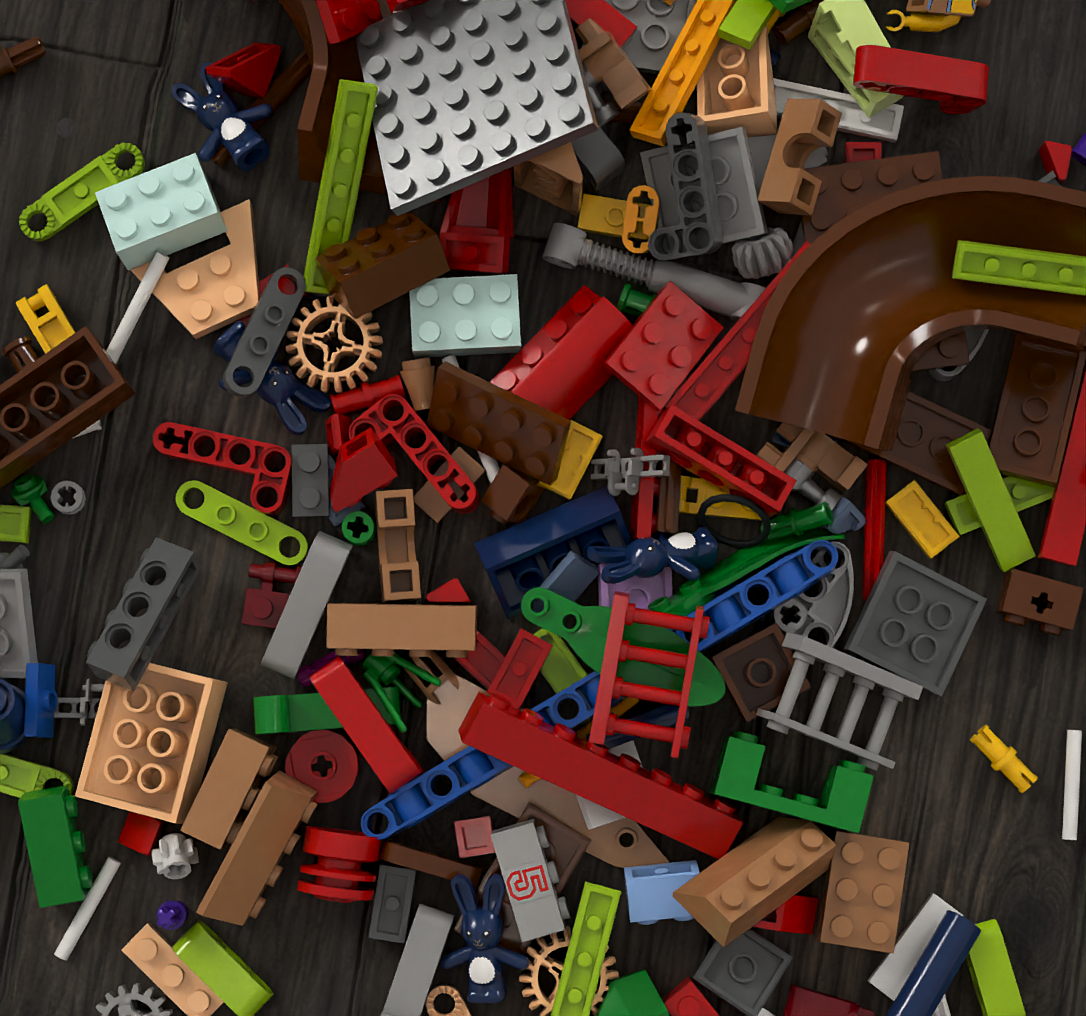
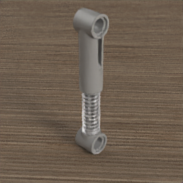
(569, 248)

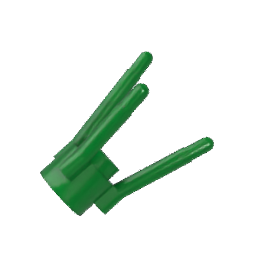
(385, 670)

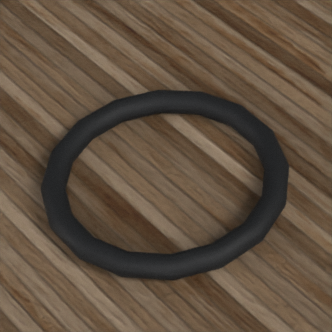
(743, 501)

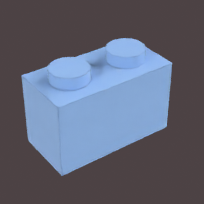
(651, 891)

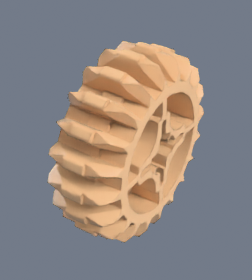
(349, 347)
(542, 958)

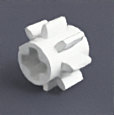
(175, 856)

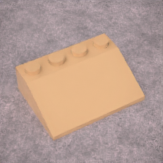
(152, 743)

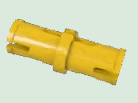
(1003, 758)

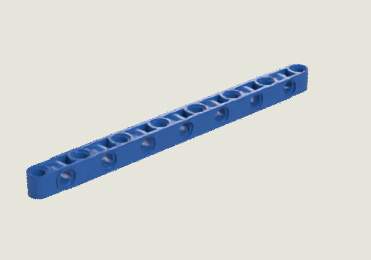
(475, 768)

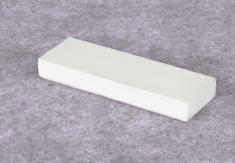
(896, 967)

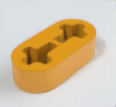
(632, 218)

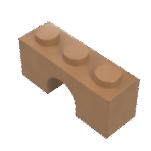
(802, 129)
(396, 546)

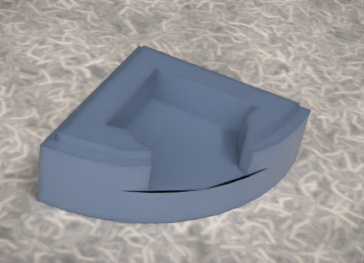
(845, 517)

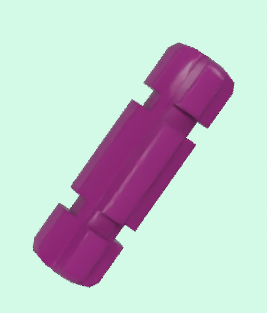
(307, 670)

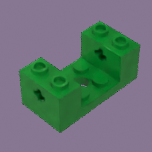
(841, 798)

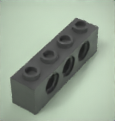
(146, 632)

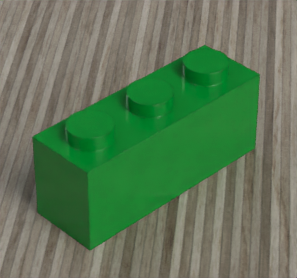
(55, 846)

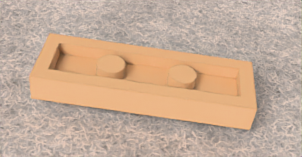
(163, 966)

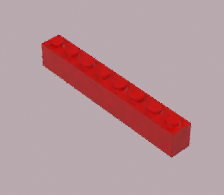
(599, 775)

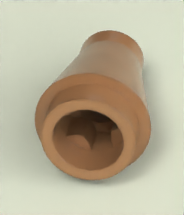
(419, 381)

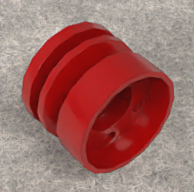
(339, 864)

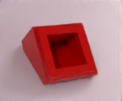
(1056, 159)
(337, 431)
(449, 593)
(141, 832)

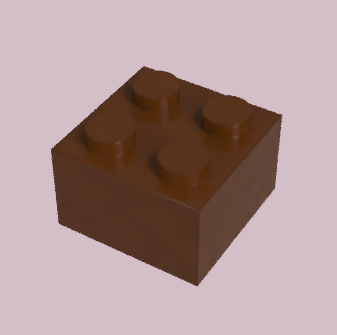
(757, 671)

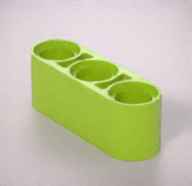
(222, 970)
(993, 973)

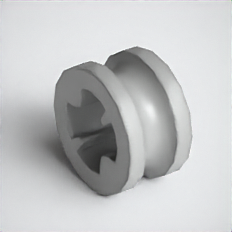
(79, 496)

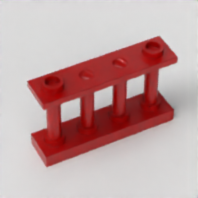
(613, 686)

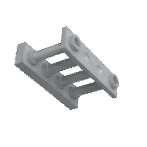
(865, 678)

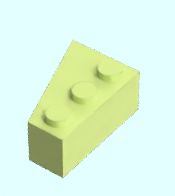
(836, 34)

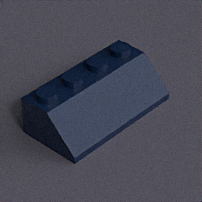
(532, 549)

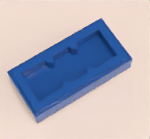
(40, 700)

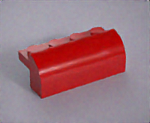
(566, 356)

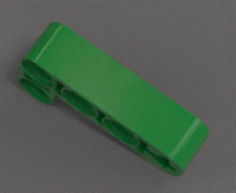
(307, 712)

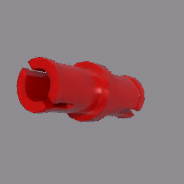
(366, 395)

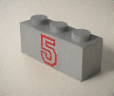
(530, 879)

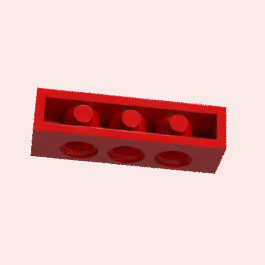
(719, 460)

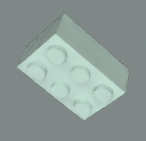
(161, 211)
(465, 316)

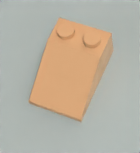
(739, 89)

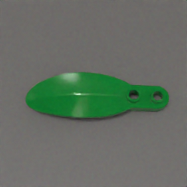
(732, 569)
(590, 637)

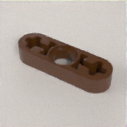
(429, 862)

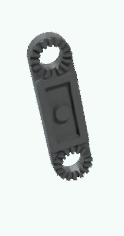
(264, 332)

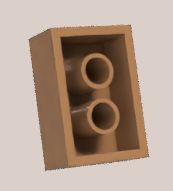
(230, 788)
(862, 892)

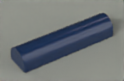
(936, 967)

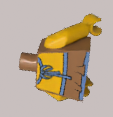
(935, 14)

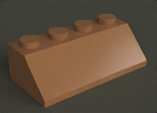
(553, 178)
(401, 627)
(258, 850)
(756, 877)

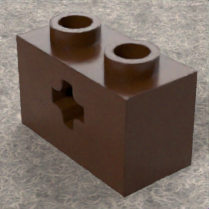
(1060, 598)

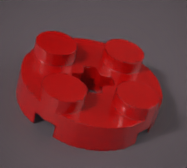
(335, 749)

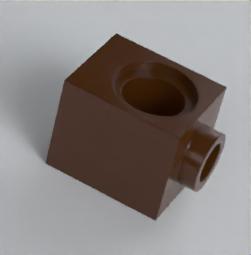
(512, 495)

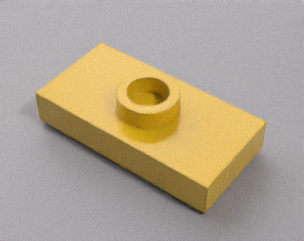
(606, 217)
(576, 457)
(922, 519)

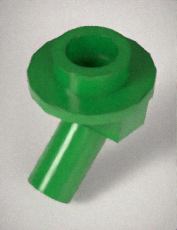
(29, 490)

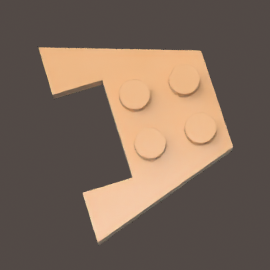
(218, 285)

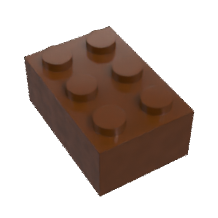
(382, 263)

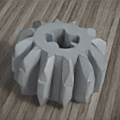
(763, 254)

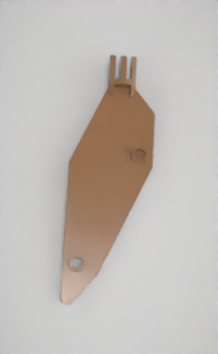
(445, 713)

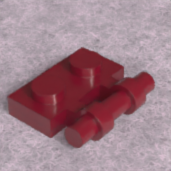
(265, 606)

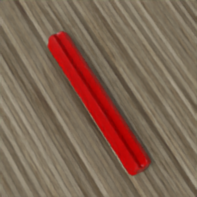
(875, 523)

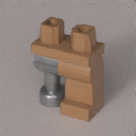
(607, 62)
(813, 453)

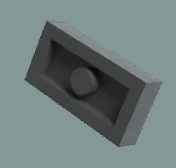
(310, 480)
(392, 903)

